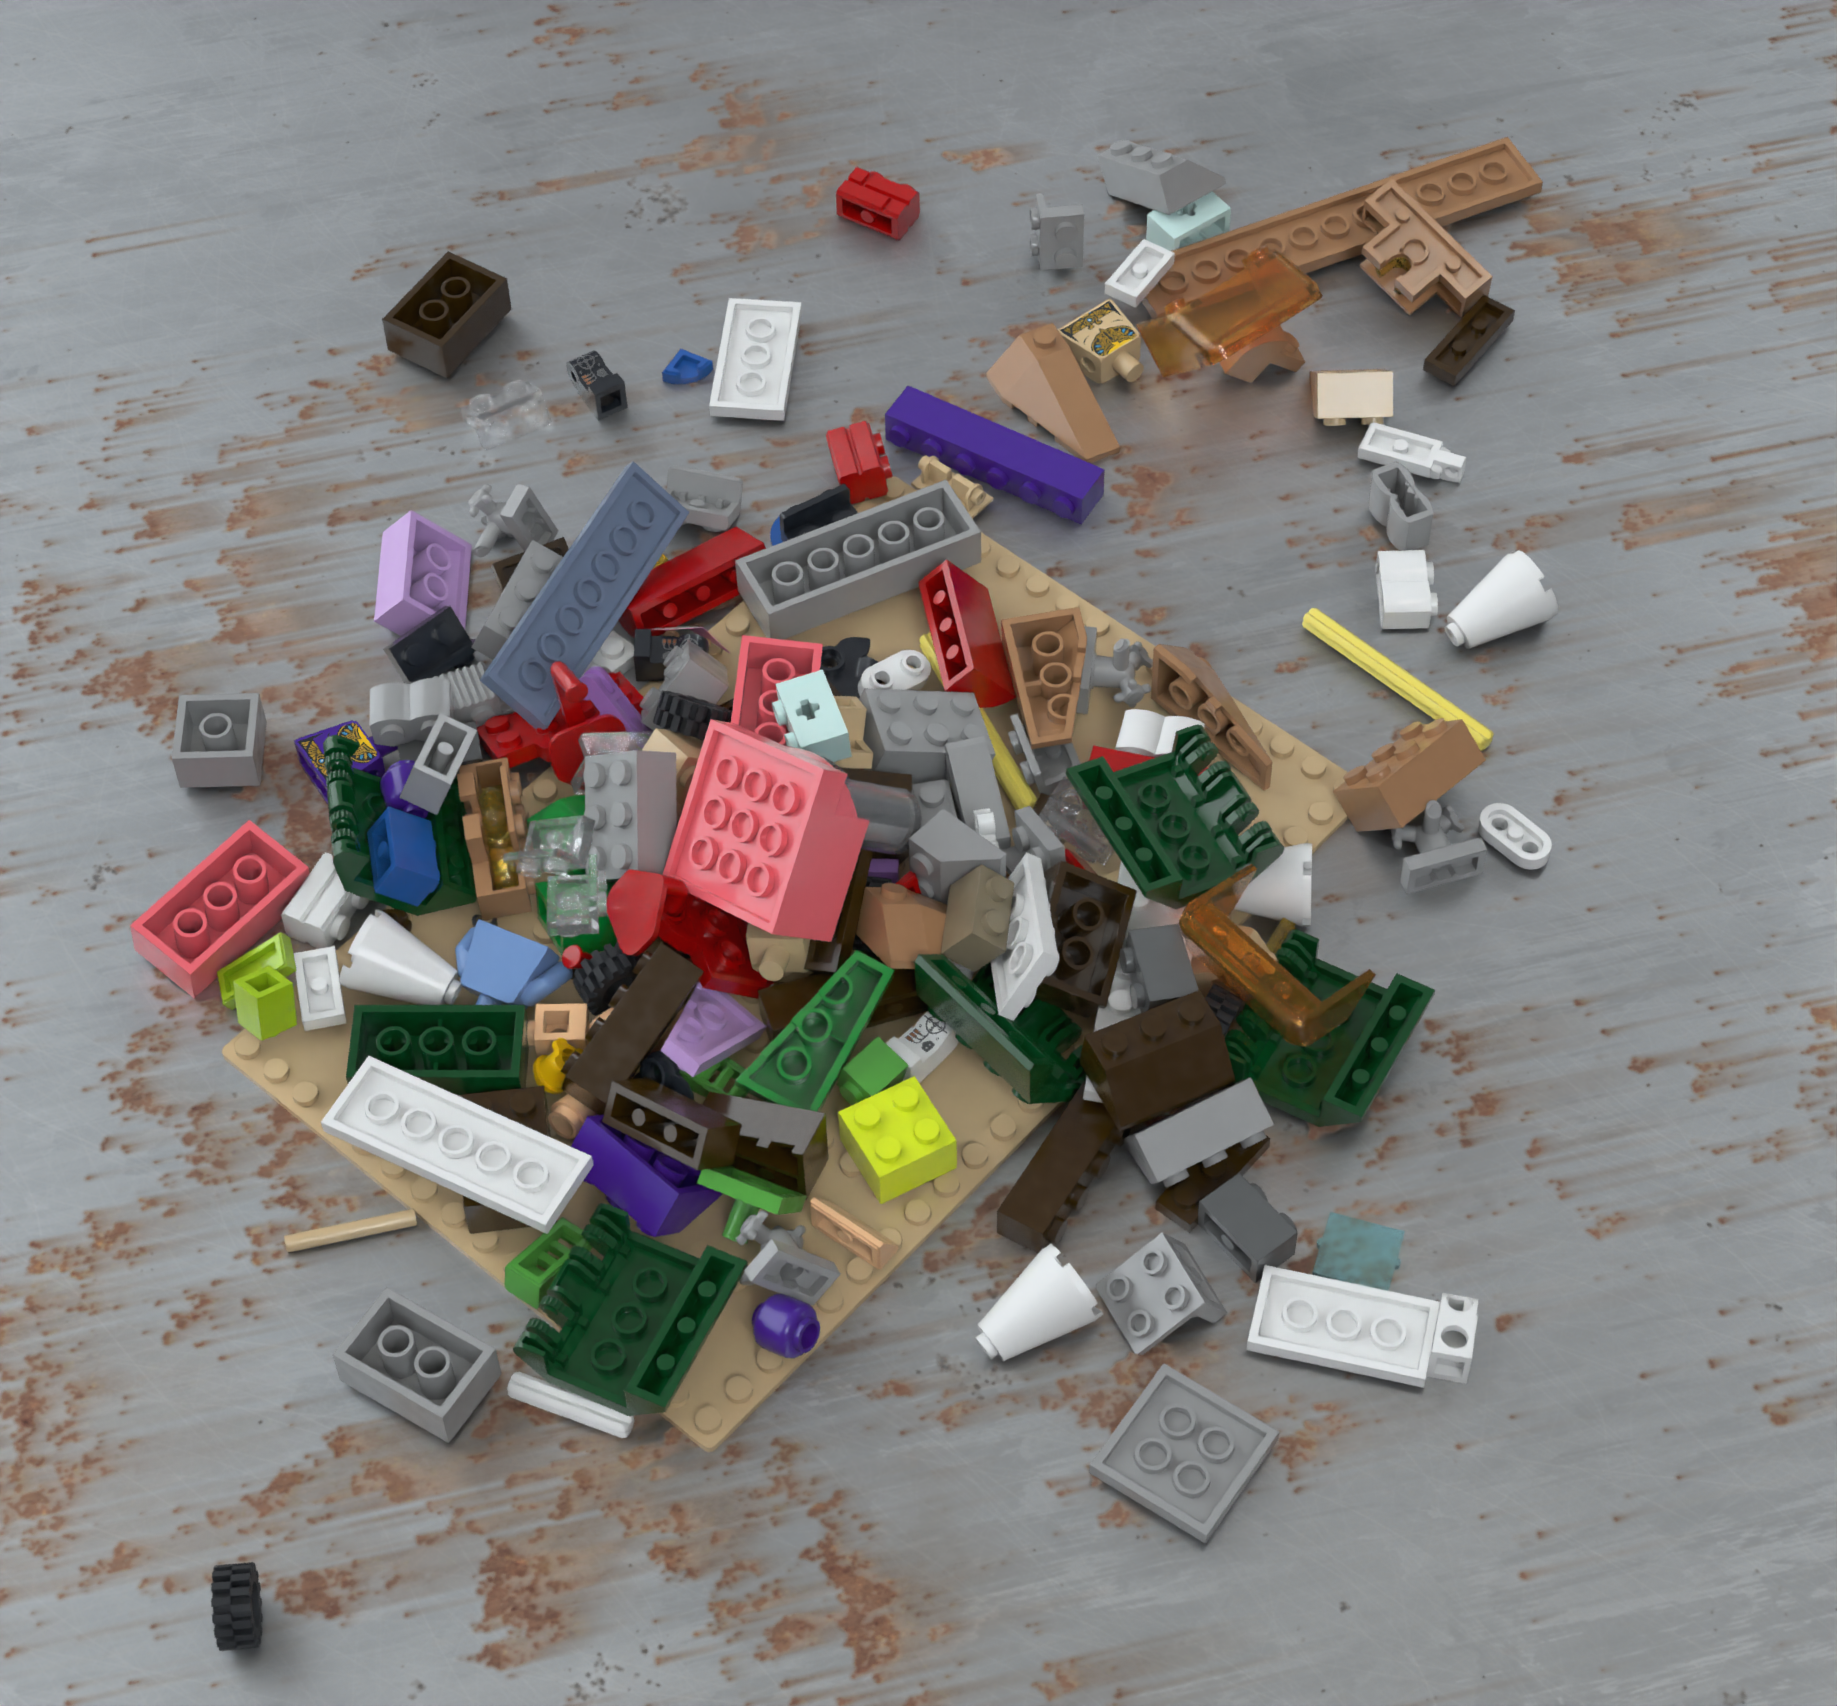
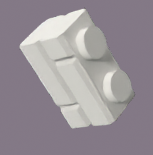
(321, 907)

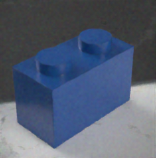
(403, 856)

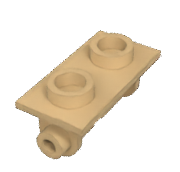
(970, 494)

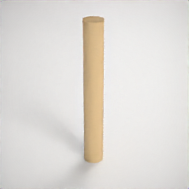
(350, 1230)

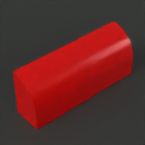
(689, 583)
(966, 636)

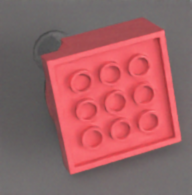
(780, 832)

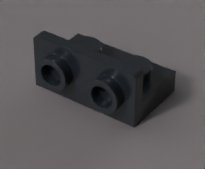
(816, 513)
(431, 647)

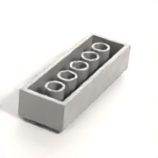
(857, 561)

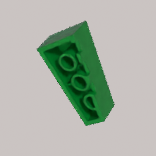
(814, 1047)

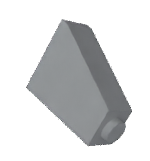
(975, 784)

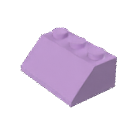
(420, 573)

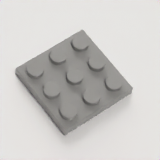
(1184, 1453)

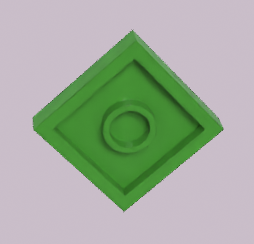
(749, 1195)

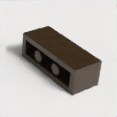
(672, 1123)

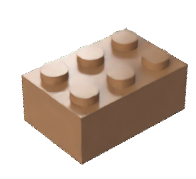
(1408, 774)

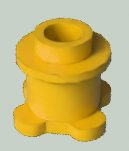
(548, 1067)

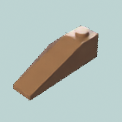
(1049, 387)
(1046, 671)
(1192, 689)
(900, 924)

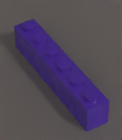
(995, 454)

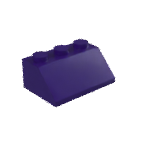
(642, 1180)

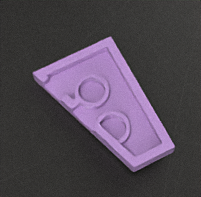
(710, 1031)

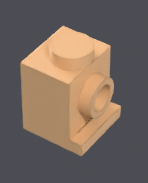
(557, 1021)

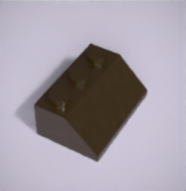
(1158, 1060)

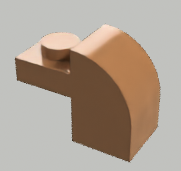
(1273, 347)

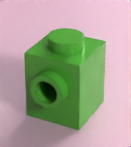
(871, 1072)

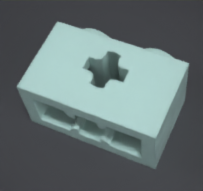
(1190, 224)
(812, 716)

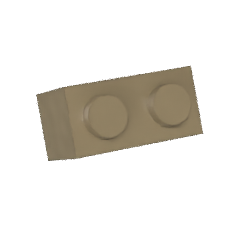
(977, 918)

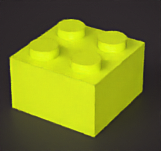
(897, 1140)

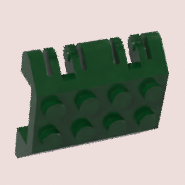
(356, 805)
(1176, 826)
(1019, 1050)
(1346, 1067)
(627, 1319)

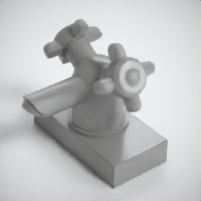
(518, 518)
(1113, 671)
(1438, 859)
(784, 1263)

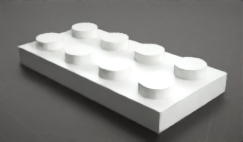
(755, 359)
(1030, 942)
(1343, 1326)

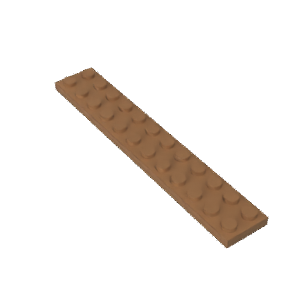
(1334, 226)

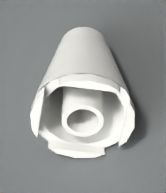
(1502, 603)
(1282, 888)
(398, 965)
(1037, 1308)

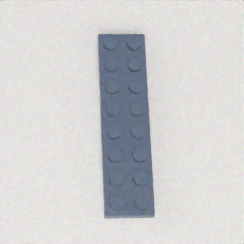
(585, 594)

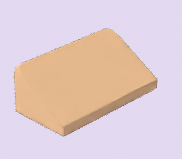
(851, 1233)

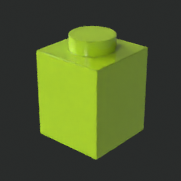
(265, 1003)

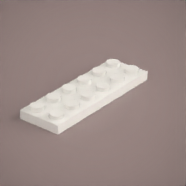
(457, 1144)

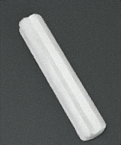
(568, 1404)

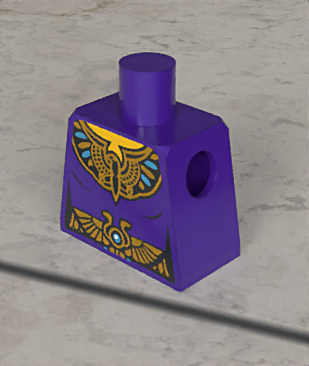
(366, 758)

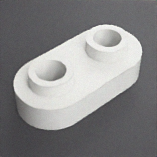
(896, 672)
(1516, 838)

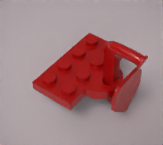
(559, 744)
(660, 906)

